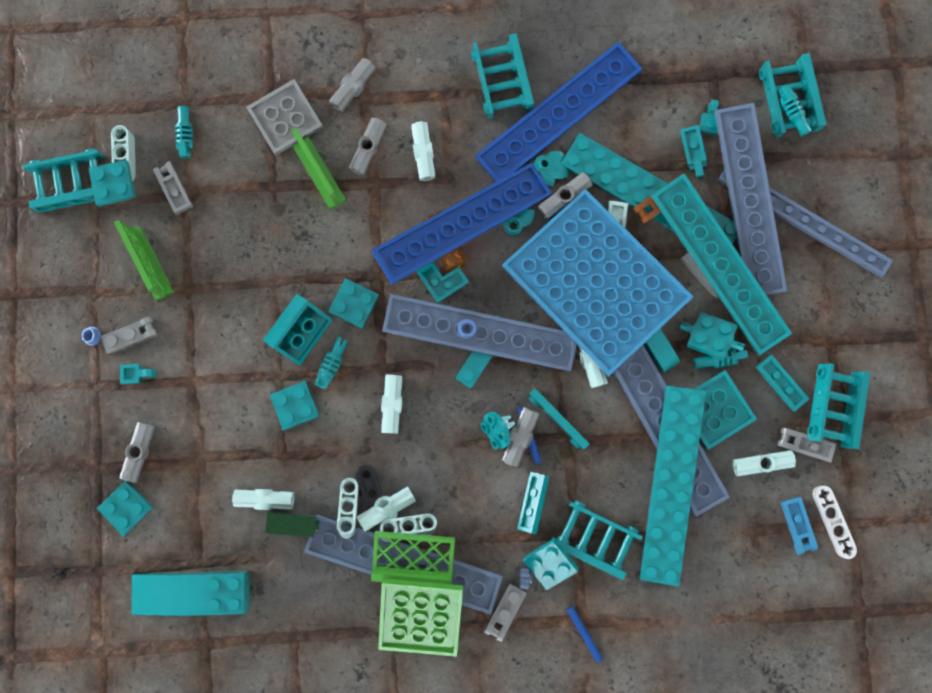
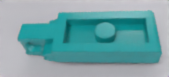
(694, 149)

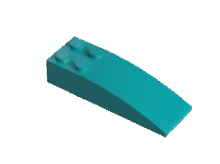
(191, 593)

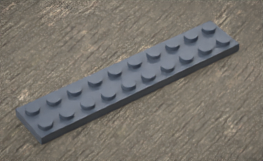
(750, 195)
(493, 336)
(646, 393)
(356, 552)

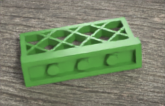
(318, 171)
(145, 260)
(412, 573)

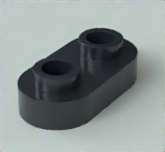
(367, 484)

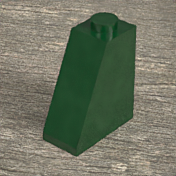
(291, 524)

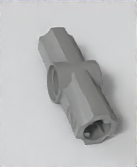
(352, 84)
(371, 136)
(573, 188)
(521, 436)
(141, 439)

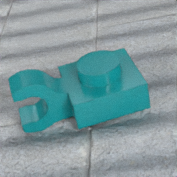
(708, 120)
(134, 373)

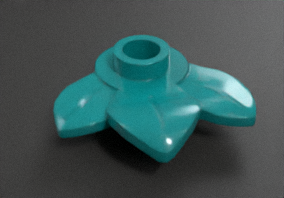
(553, 168)
(521, 220)

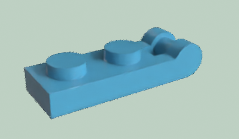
(799, 525)

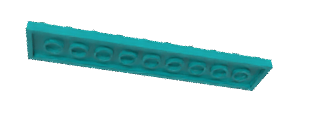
(624, 179)
(721, 264)
(672, 485)

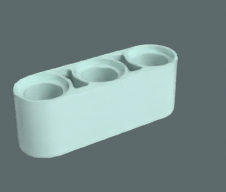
(126, 145)
(347, 498)
(415, 521)

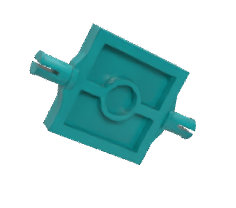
(712, 336)

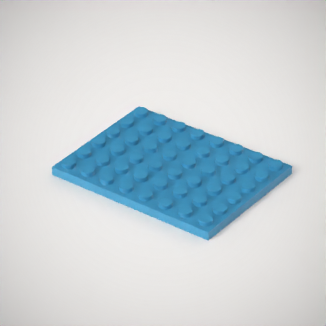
(597, 282)

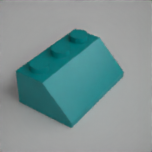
(297, 329)

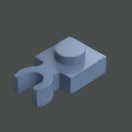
(525, 578)

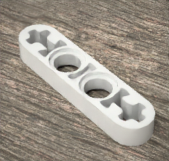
(837, 520)

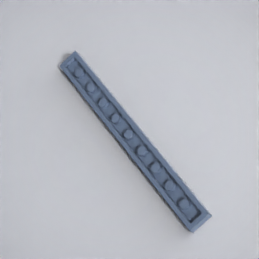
(826, 233)

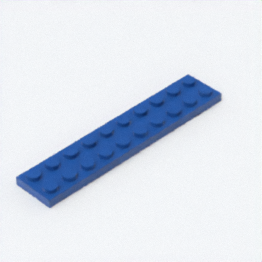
(558, 113)
(461, 223)

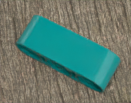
(661, 351)

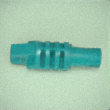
(794, 109)
(184, 133)
(730, 359)
(330, 364)

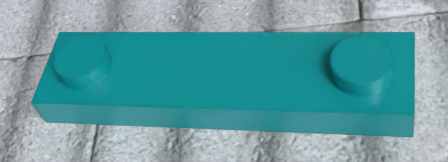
(473, 368)
(576, 439)

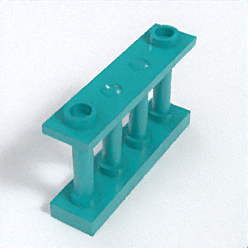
(520, 81)
(810, 91)
(60, 198)
(854, 411)
(597, 559)

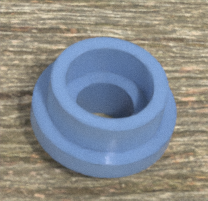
(471, 324)
(91, 336)

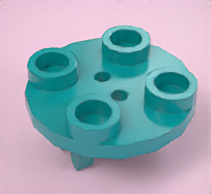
(497, 429)

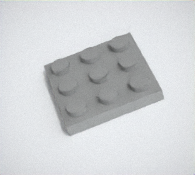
(280, 113)

